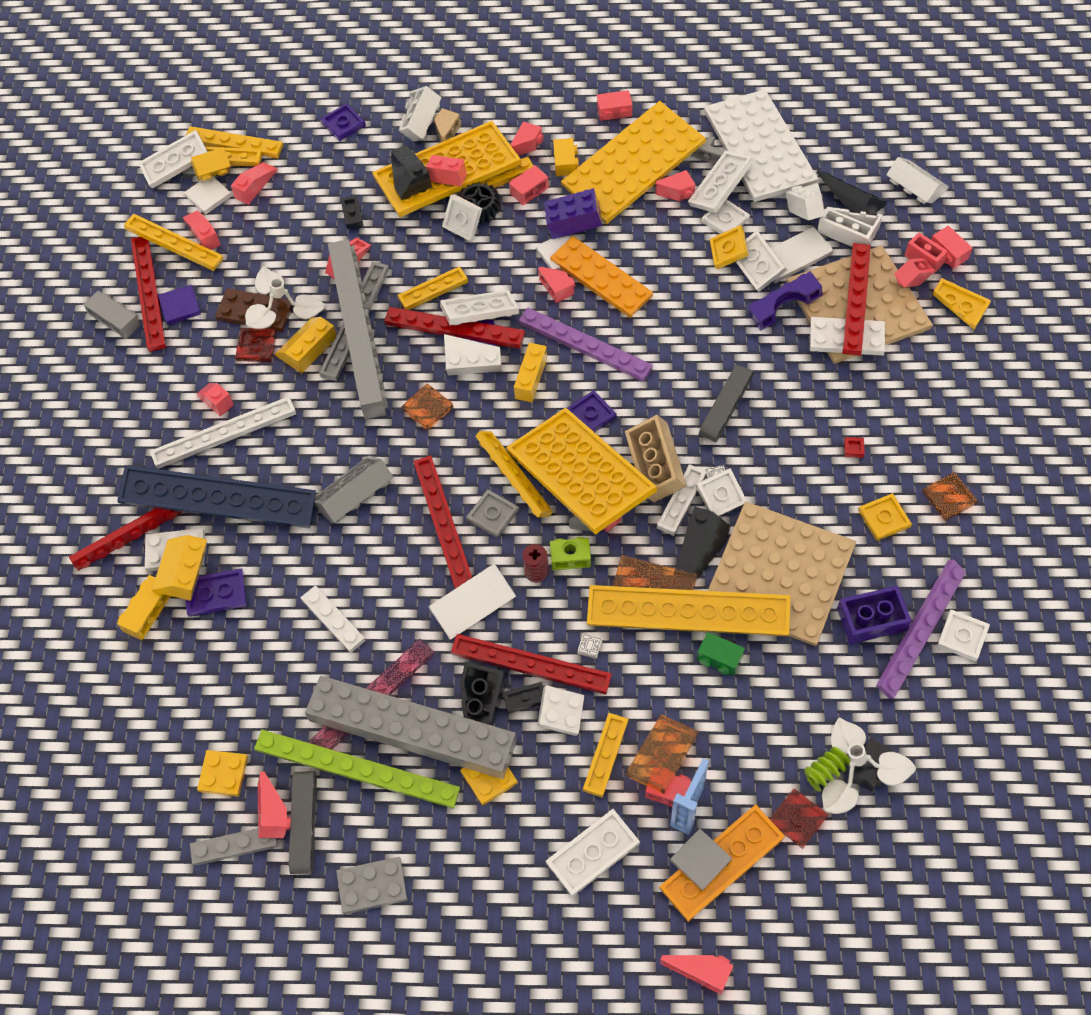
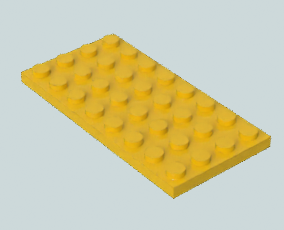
(484, 155)
(635, 160)
(581, 470)

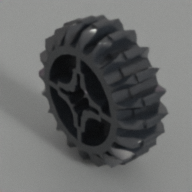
(483, 197)

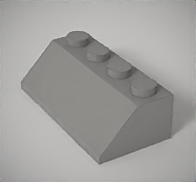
(352, 488)

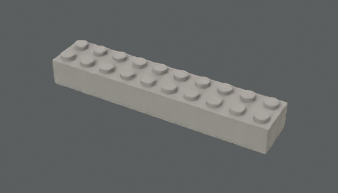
(358, 329)
(411, 727)

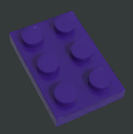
(217, 593)

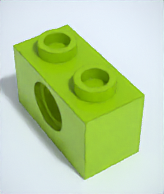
(564, 561)

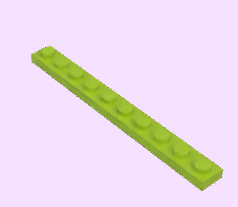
(357, 769)

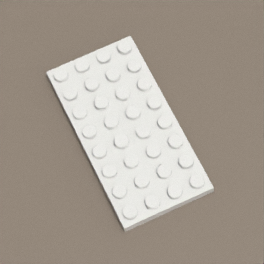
(756, 129)

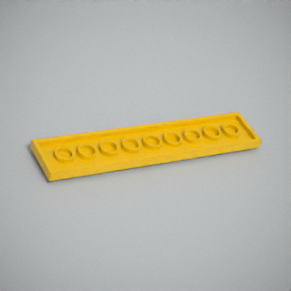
(689, 610)

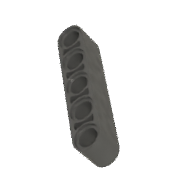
(726, 403)
(302, 822)

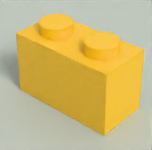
(565, 156)
(210, 164)

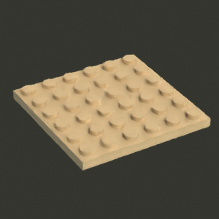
(884, 300)
(785, 558)

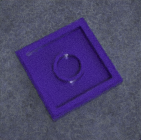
(343, 122)
(179, 304)
(593, 411)

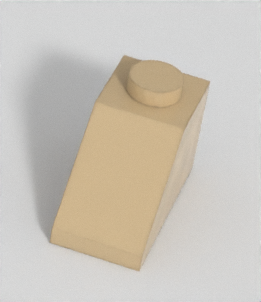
(446, 124)

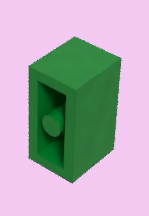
(720, 654)

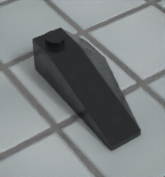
(408, 173)
(851, 196)
(702, 541)
(482, 692)

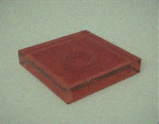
(256, 345)
(798, 818)

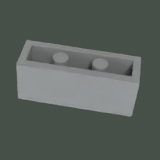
(112, 314)

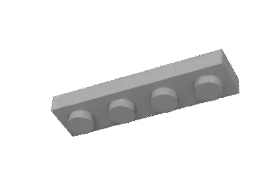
(229, 847)

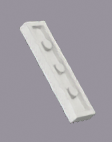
(681, 501)
(333, 619)

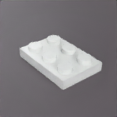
(762, 264)
(156, 544)

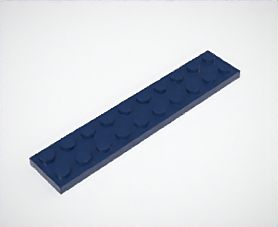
(216, 496)

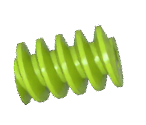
(826, 767)

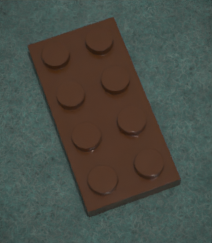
(236, 303)

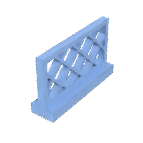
(685, 806)

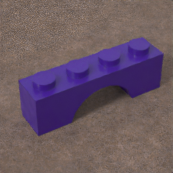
(804, 289)

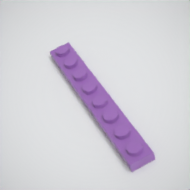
(586, 344)
(920, 629)

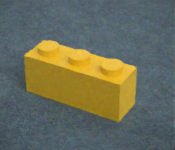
(530, 372)
(142, 610)

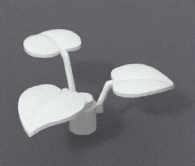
(272, 283)
(851, 740)

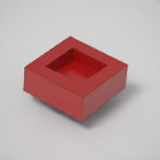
(854, 447)

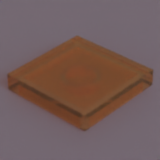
(427, 406)
(949, 496)

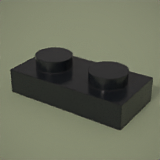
(351, 212)
(523, 697)

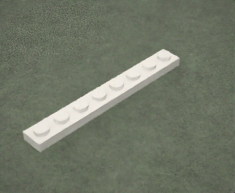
(222, 432)

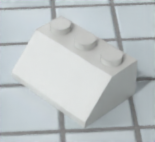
(916, 180)

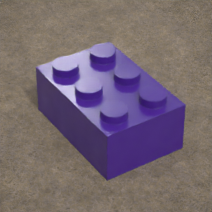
(573, 213)
(873, 614)

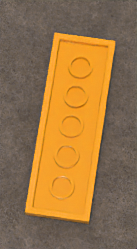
(601, 276)
(745, 843)

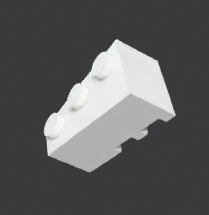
(419, 113)
(806, 201)
(849, 226)
(470, 356)

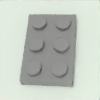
(371, 885)

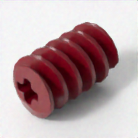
(535, 563)

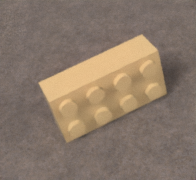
(656, 456)

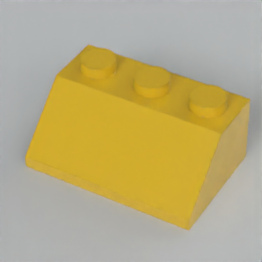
(307, 343)
(180, 566)

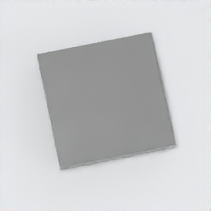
(492, 513)
(701, 859)

